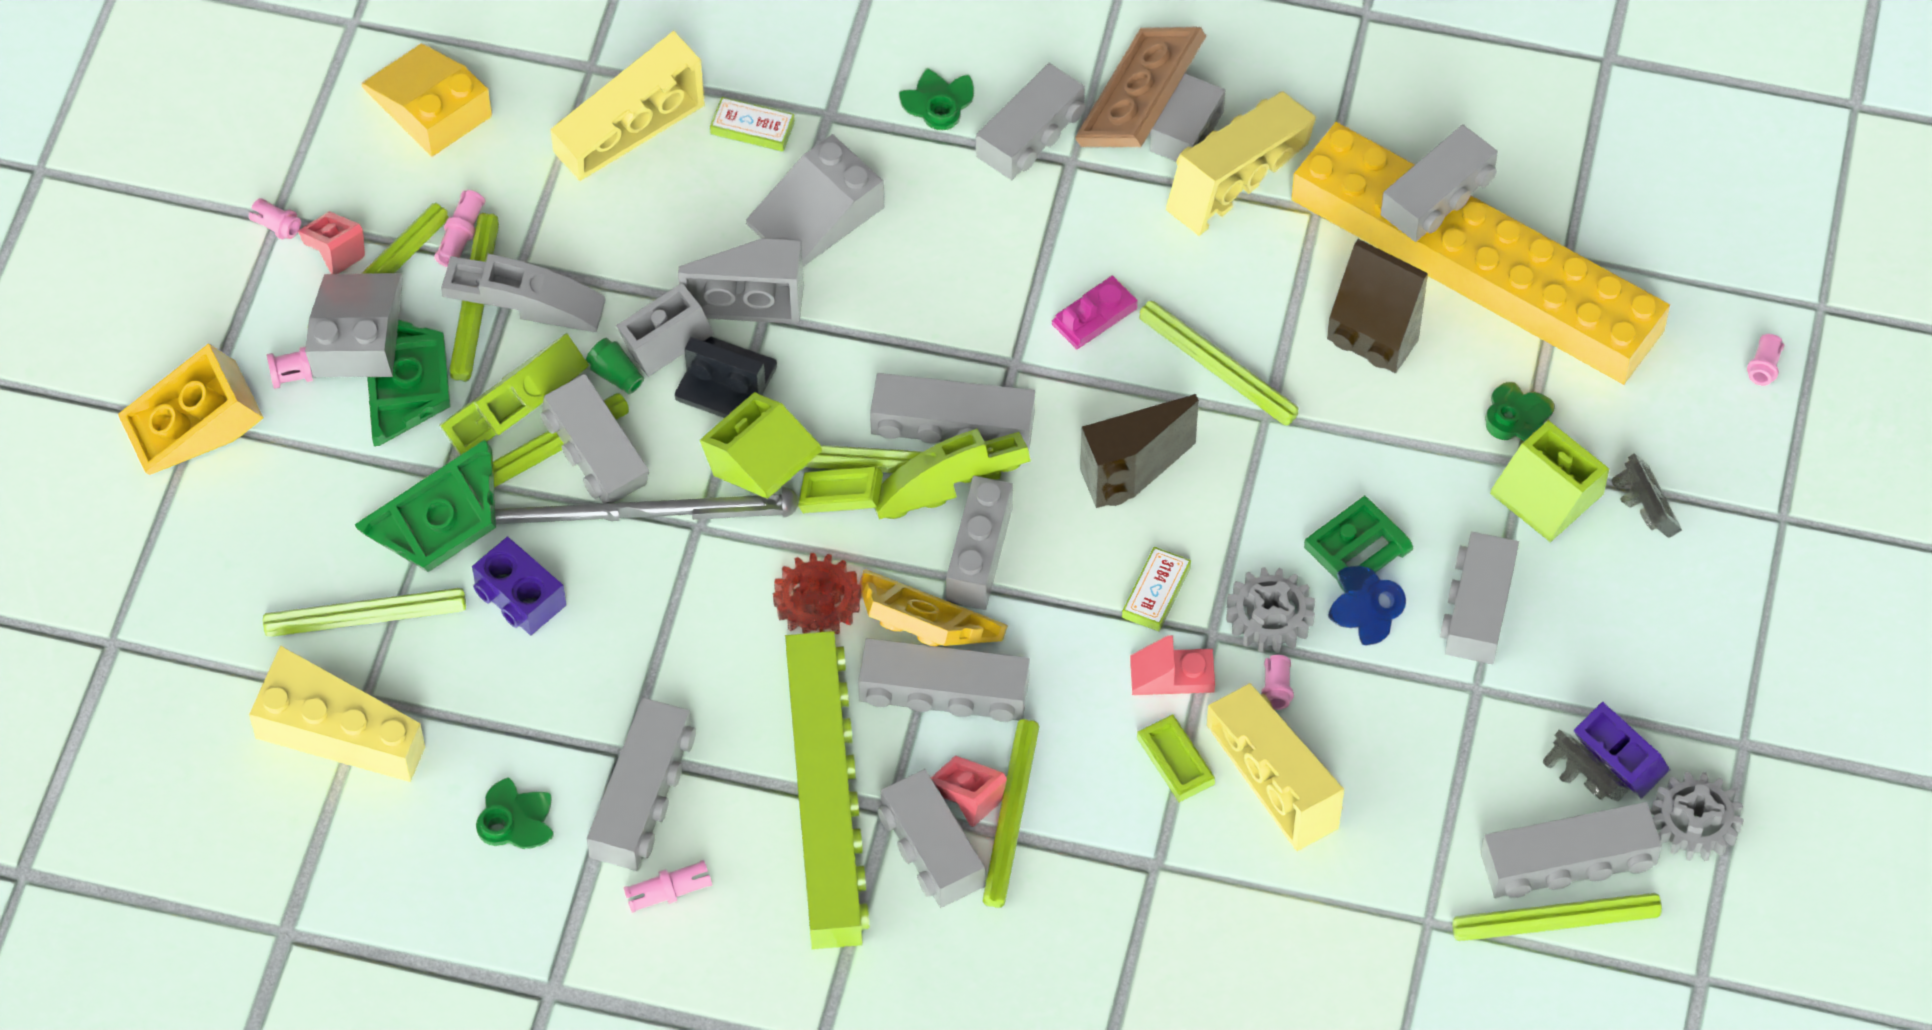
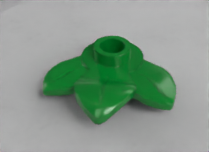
(937, 97)
(1516, 412)
(519, 813)

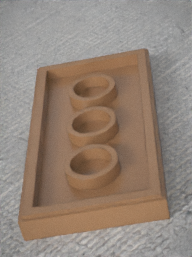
(1140, 87)

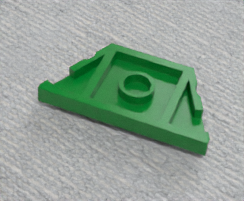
(417, 385)
(439, 512)

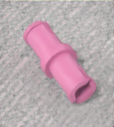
(460, 227)
(667, 886)

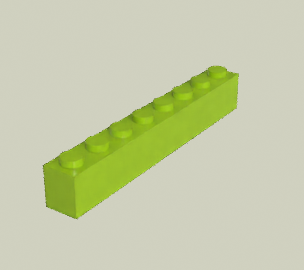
(824, 792)

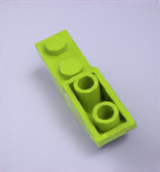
(515, 395)
(930, 475)

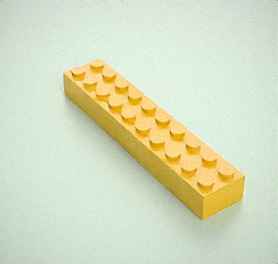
(1488, 259)

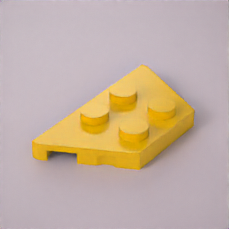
(925, 615)

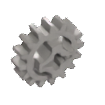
(1271, 613)
(1717, 819)

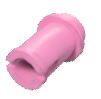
(282, 222)
(1763, 367)
(1277, 681)

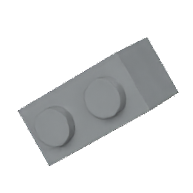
(1187, 117)
(663, 329)

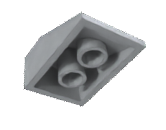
(820, 199)
(749, 282)
(354, 325)

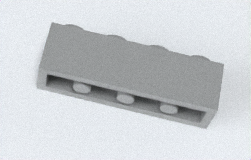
(945, 408)
(944, 680)
(640, 784)
(1571, 850)

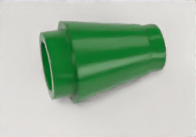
(614, 366)

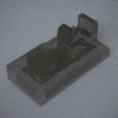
(1647, 490)
(1579, 760)

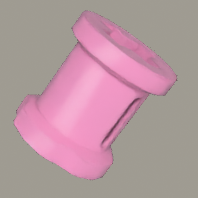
(289, 367)

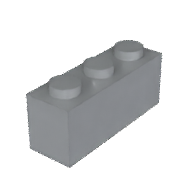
(1030, 121)
(1439, 183)
(594, 440)
(979, 542)
(1479, 597)
(931, 839)

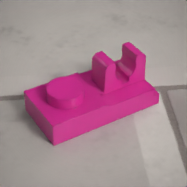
(1095, 312)

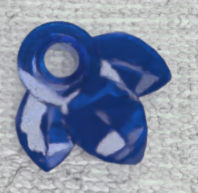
(1361, 607)

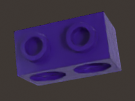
(525, 581)
(1621, 750)

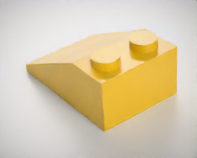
(430, 97)
(190, 411)

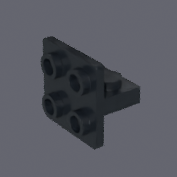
(722, 375)

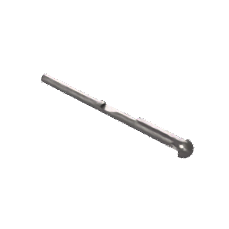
(702, 508)

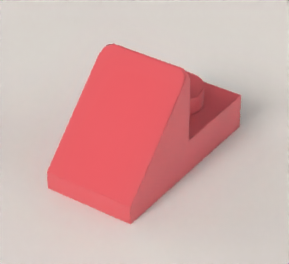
(336, 239)
(1171, 671)
(971, 786)

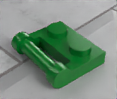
(1354, 532)

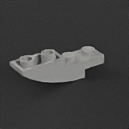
(521, 286)

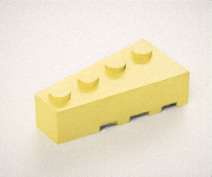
(631, 108)
(1237, 159)
(334, 720)
(1277, 766)

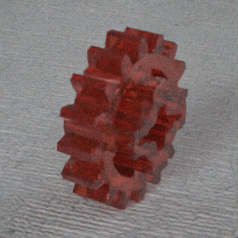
(818, 593)

